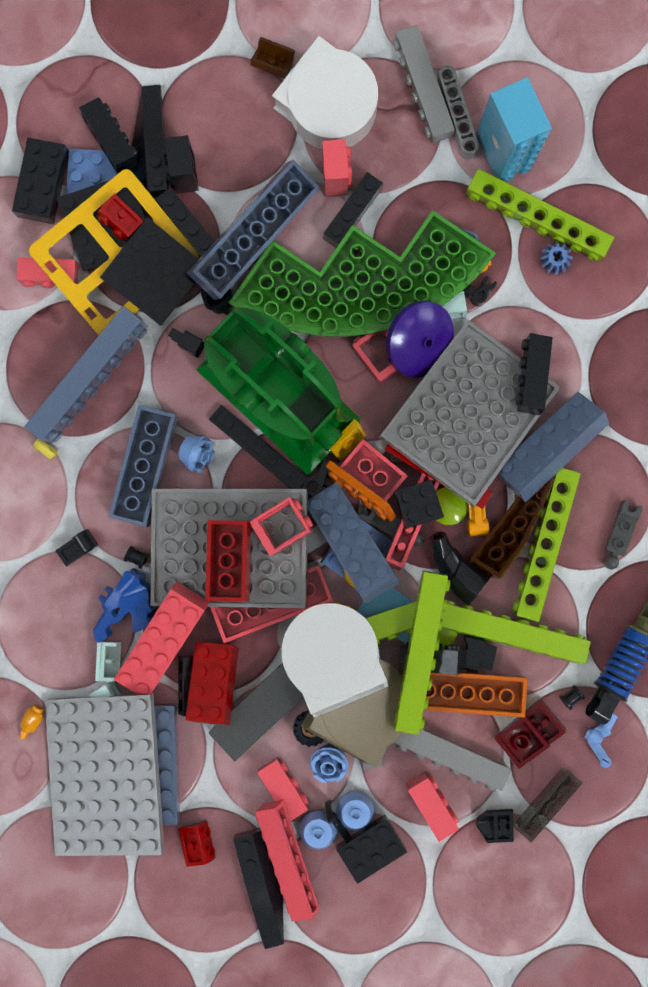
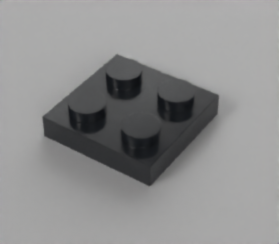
(418, 504)

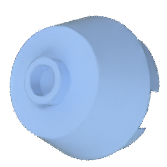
(196, 452)
(329, 763)
(355, 811)
(316, 830)

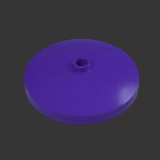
(418, 337)

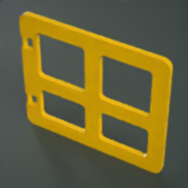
(83, 215)

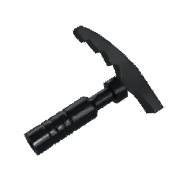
(331, 816)

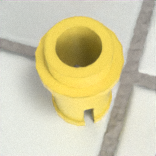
(45, 449)

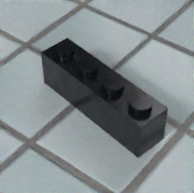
(108, 136)
(353, 209)
(185, 221)
(534, 374)

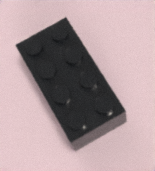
(40, 180)

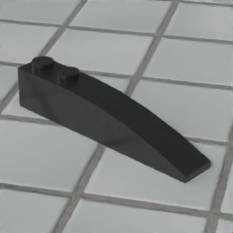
(148, 141)
(261, 886)

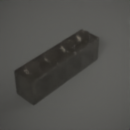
(547, 804)

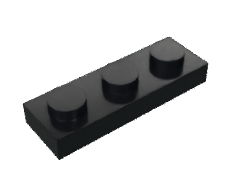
(184, 677)

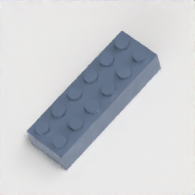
(552, 446)
(143, 465)
(352, 543)
(168, 761)

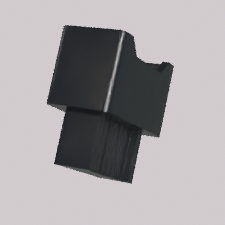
(187, 342)
(479, 654)

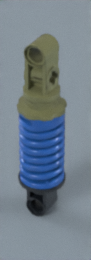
(621, 670)

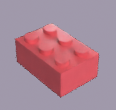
(336, 167)
(373, 470)
(433, 805)

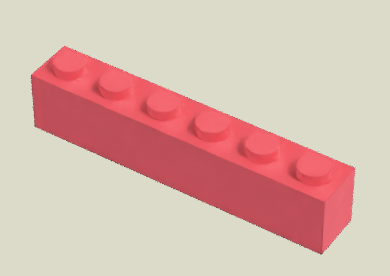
(404, 538)
(287, 860)

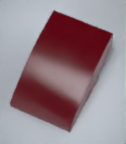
(530, 735)

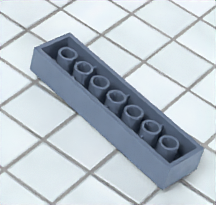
(253, 230)
(86, 376)

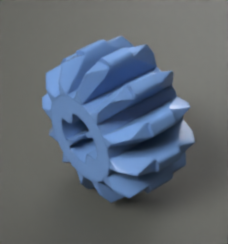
(549, 255)

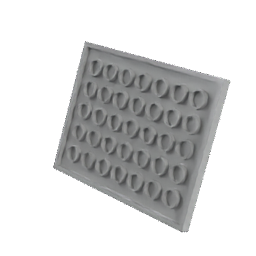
(464, 415)
(181, 543)
(104, 776)

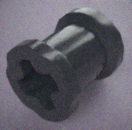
(136, 557)
(572, 697)

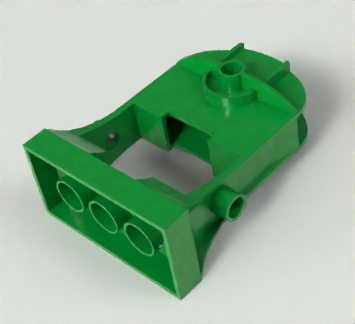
(276, 385)

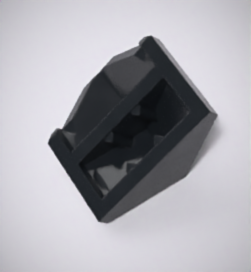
(496, 825)

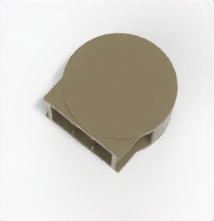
(364, 725)

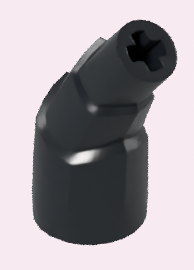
(464, 576)

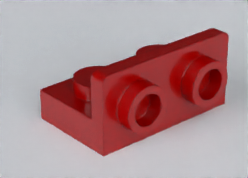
(119, 217)
(197, 844)

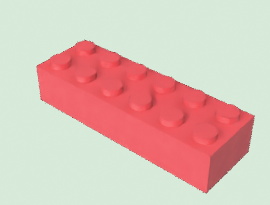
(240, 621)
(161, 640)

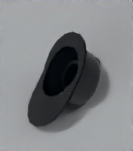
(217, 306)

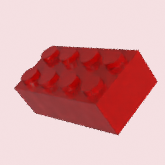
(228, 561)
(212, 683)

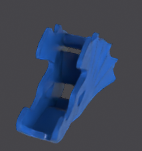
(131, 596)

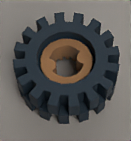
(306, 738)

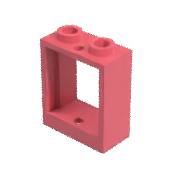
(379, 376)
(263, 534)

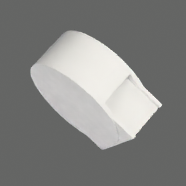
(329, 96)
(332, 657)

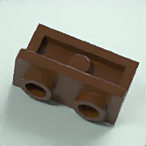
(273, 58)

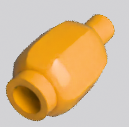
(30, 720)

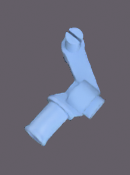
(595, 737)

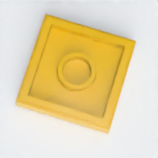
(348, 441)

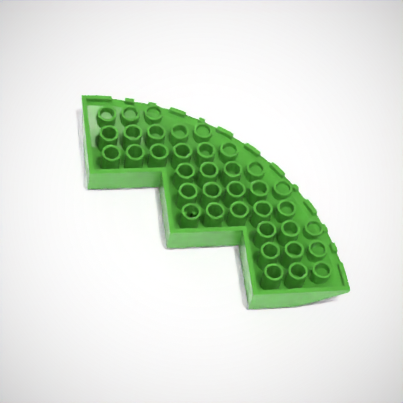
(365, 291)

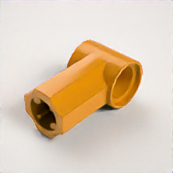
(477, 522)

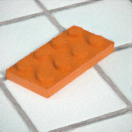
(357, 489)

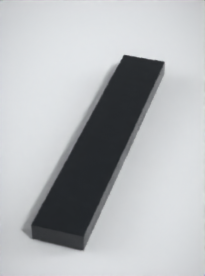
(257, 448)

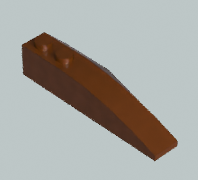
(510, 534)

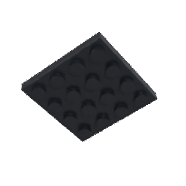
(87, 248)
(152, 271)

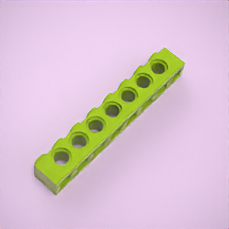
(536, 206)
(533, 611)

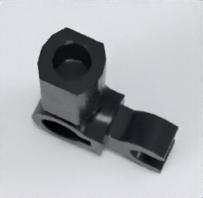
(480, 295)

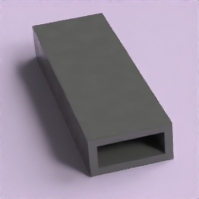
(257, 713)

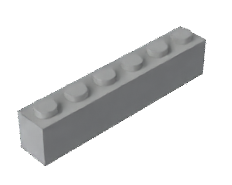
(424, 84)
(456, 757)

